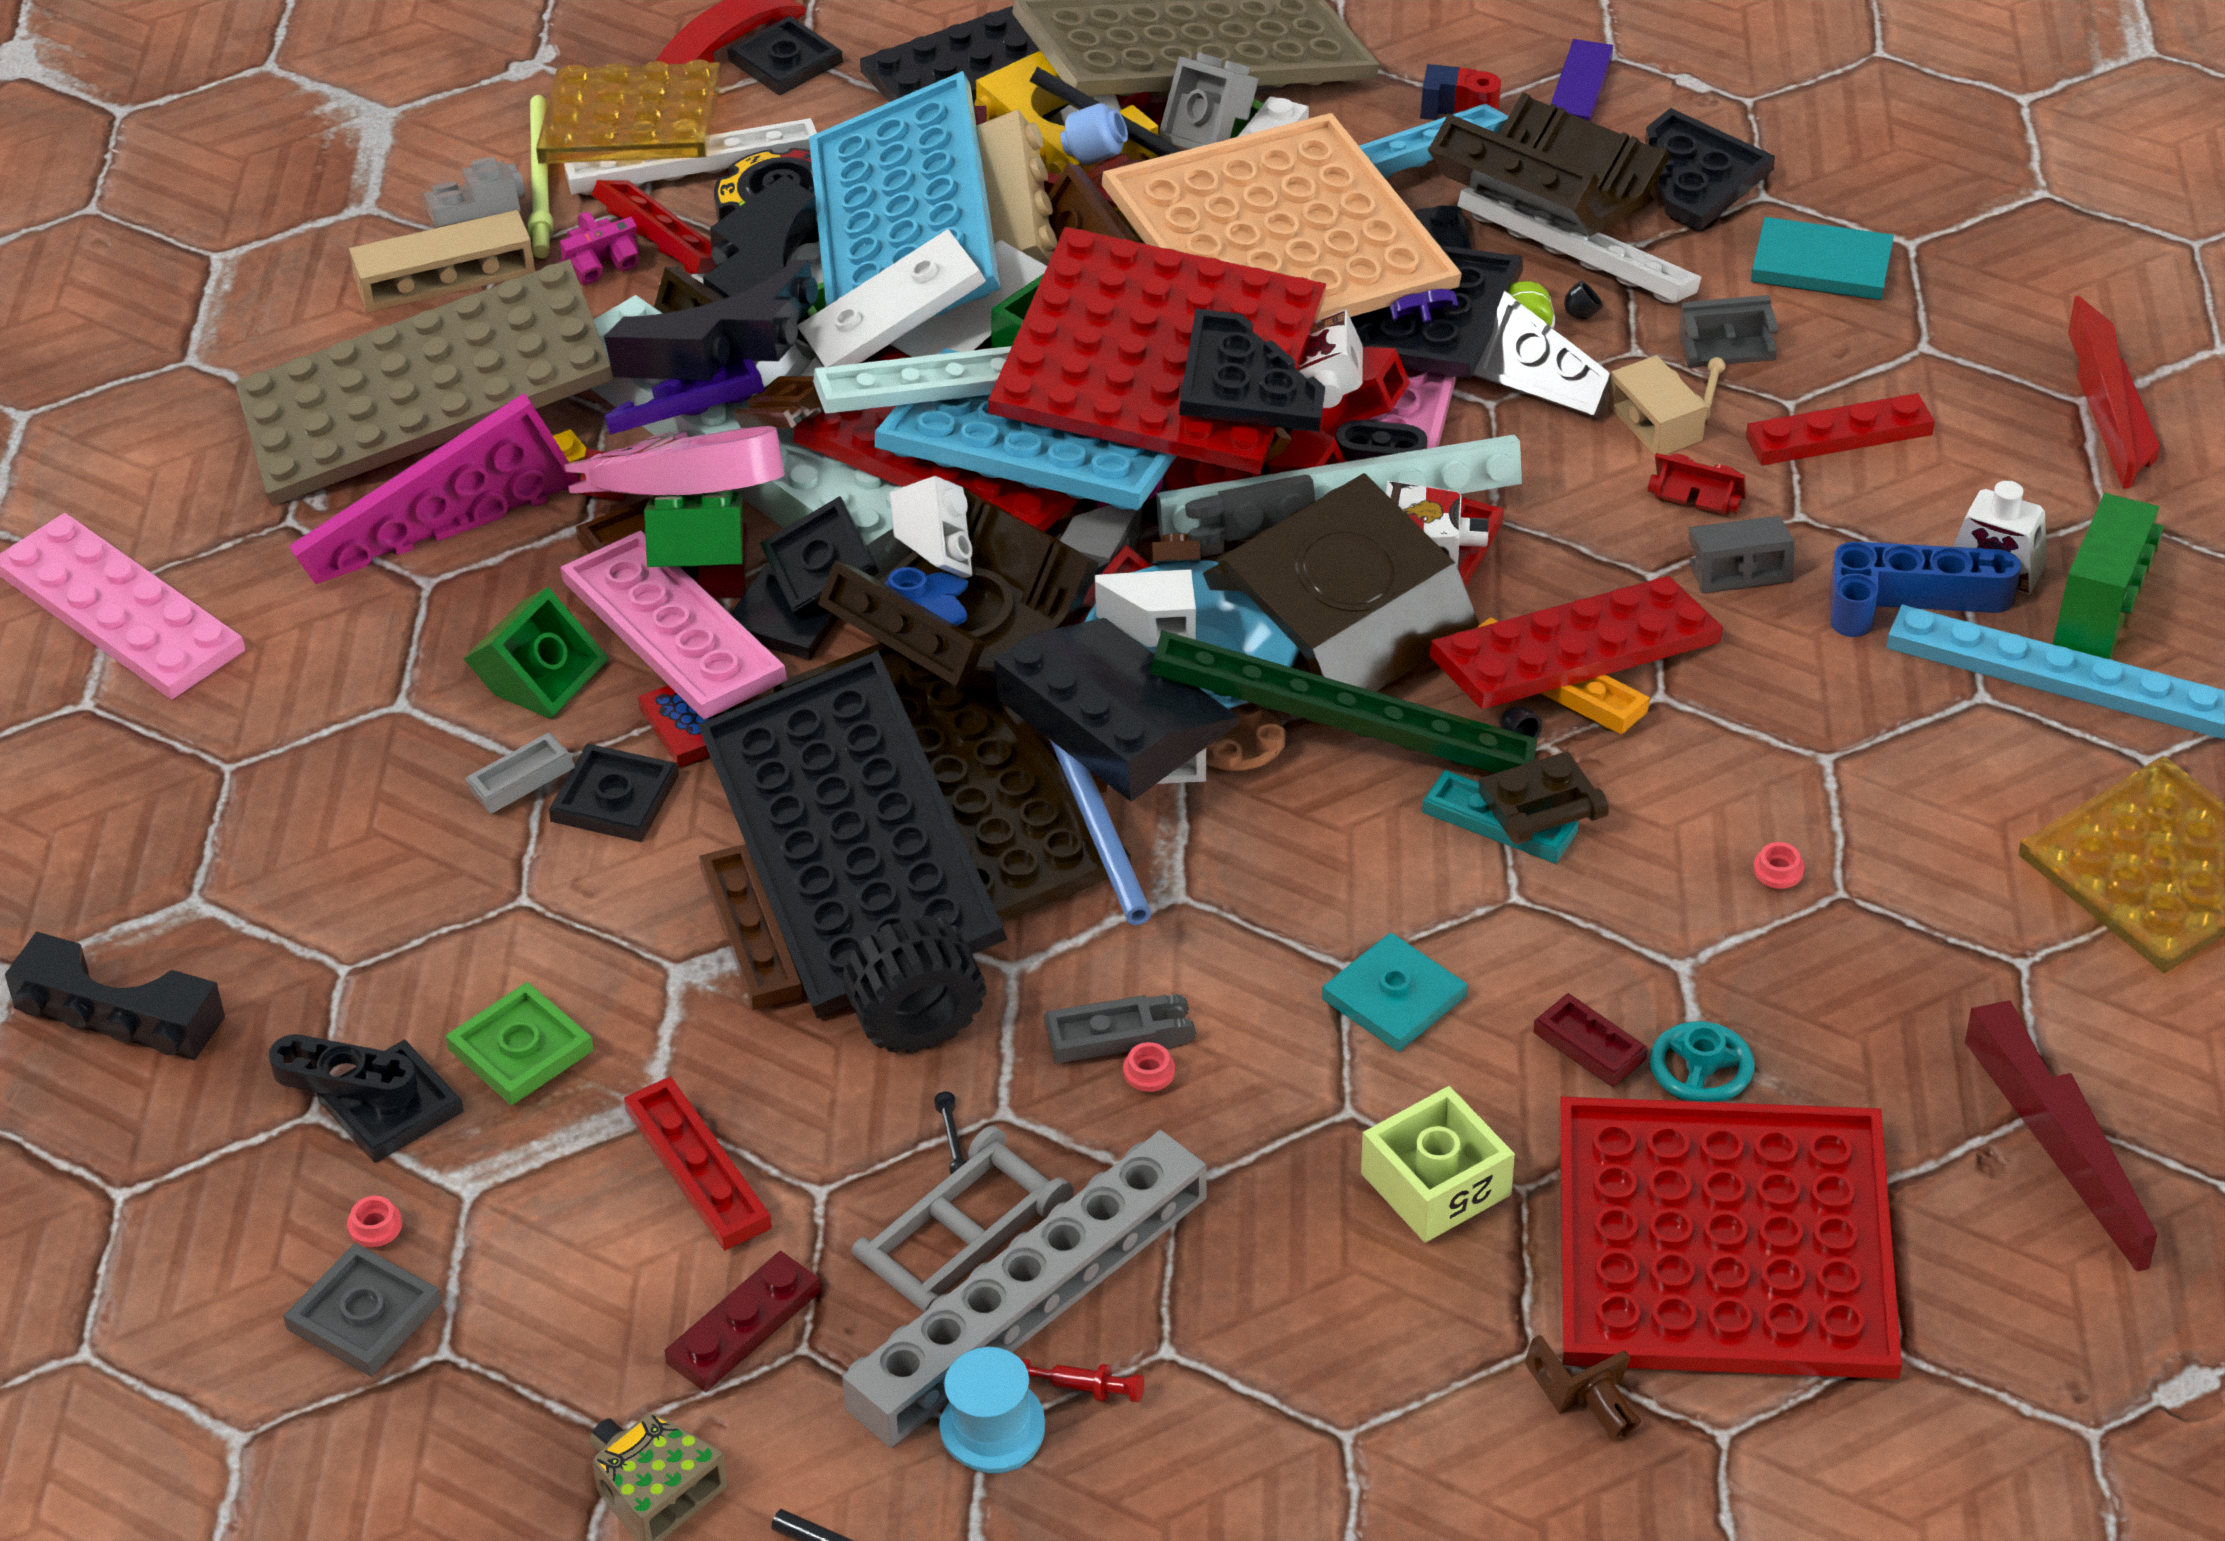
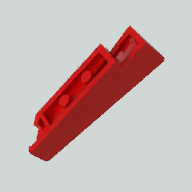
(2111, 393)

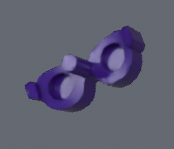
(1424, 301)

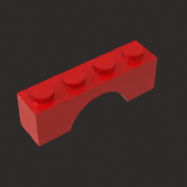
(1380, 390)

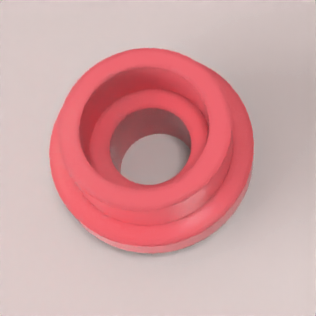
(1779, 865)
(1149, 1067)
(374, 1222)

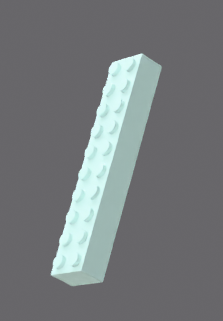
(809, 476)

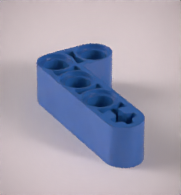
(1919, 578)

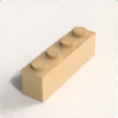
(1016, 185)
(442, 261)

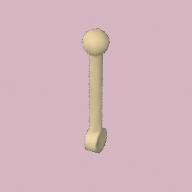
(1716, 367)

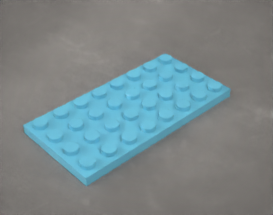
(899, 182)

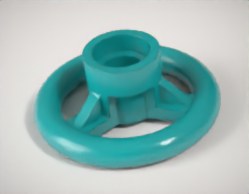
(1705, 1051)

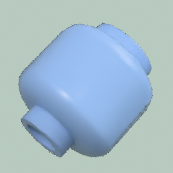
(1094, 134)

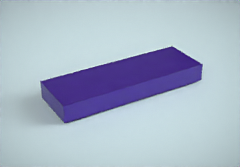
(1583, 77)

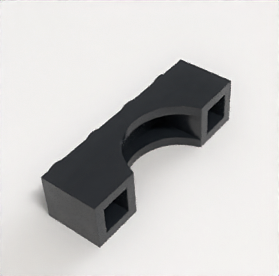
(168, 1014)

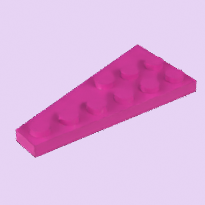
(452, 490)

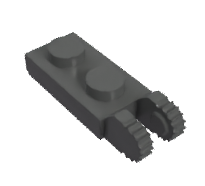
(1249, 508)
(1117, 1026)

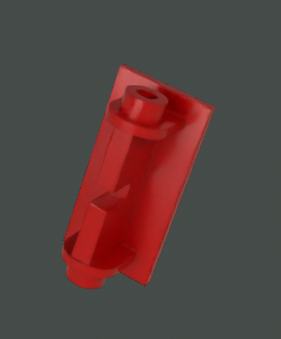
(1718, 486)

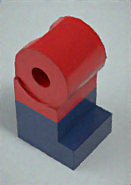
(1456, 90)

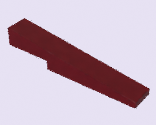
(2063, 1126)

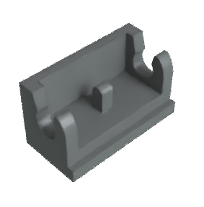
(1728, 329)
(1742, 554)

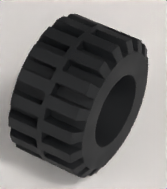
(914, 984)

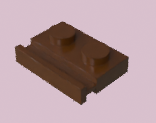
(781, 403)

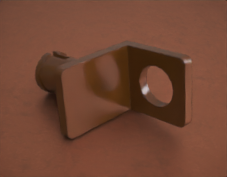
(1590, 1386)

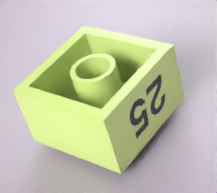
(1437, 1163)

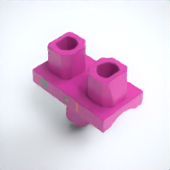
(597, 243)

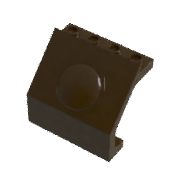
(1552, 165)
(1351, 585)
(1016, 588)

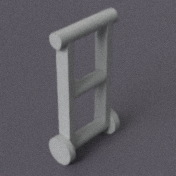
(984, 1152)

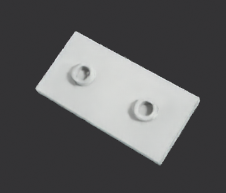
(892, 302)

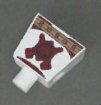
(1334, 357)
(2010, 524)

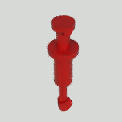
(1097, 1381)

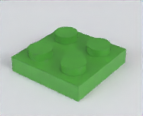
(519, 1043)

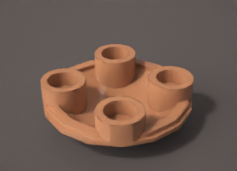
(1250, 743)

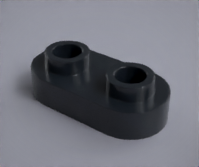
(1374, 439)

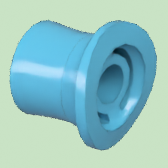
(991, 1413)

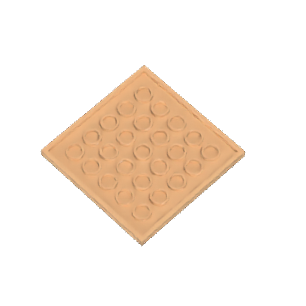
(1289, 204)

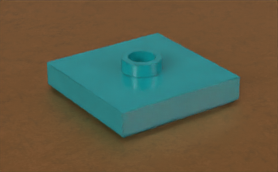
(1394, 991)

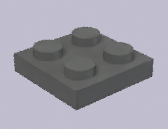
(362, 1309)

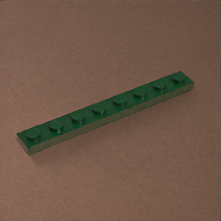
(1340, 704)

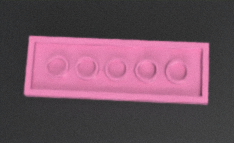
(119, 606)
(674, 626)

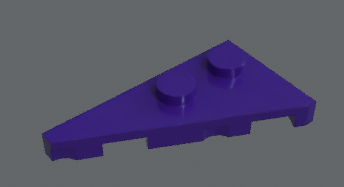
(732, 384)

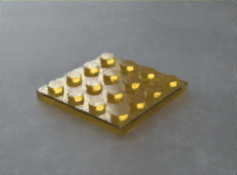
(630, 112)
(2143, 861)

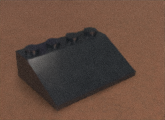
(1101, 705)

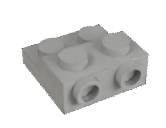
(1206, 101)
(488, 191)

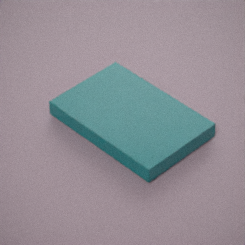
(1822, 258)

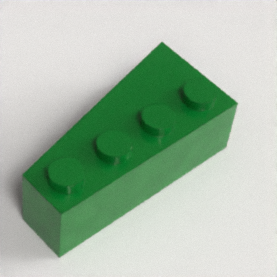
(2107, 575)

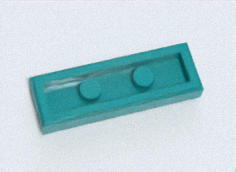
(1460, 804)

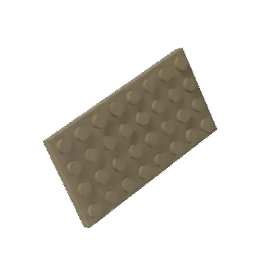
(1137, 43)
(421, 381)

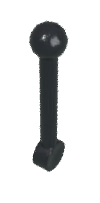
(945, 1104)

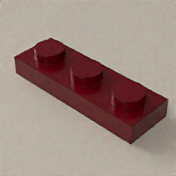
(742, 1321)

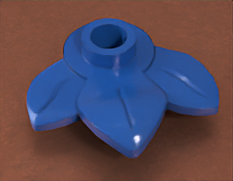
(932, 591)

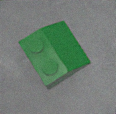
(537, 655)

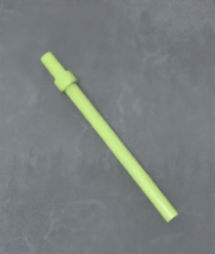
(539, 221)

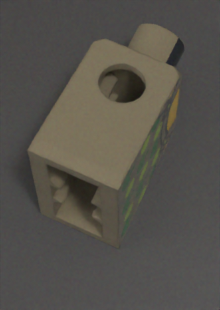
(655, 1474)

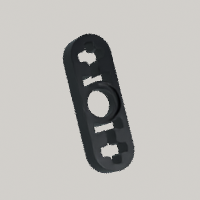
(361, 1085)

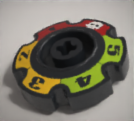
(757, 172)

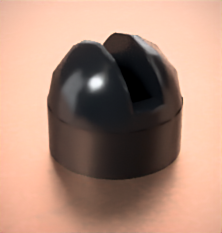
(1582, 301)
(1521, 720)

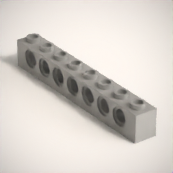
(1026, 1284)

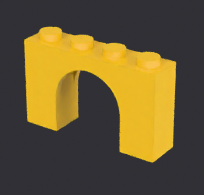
(1011, 90)

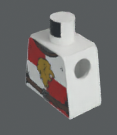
(1438, 515)

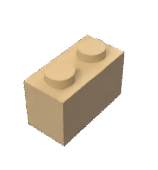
(1657, 405)

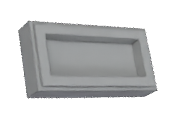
(519, 772)

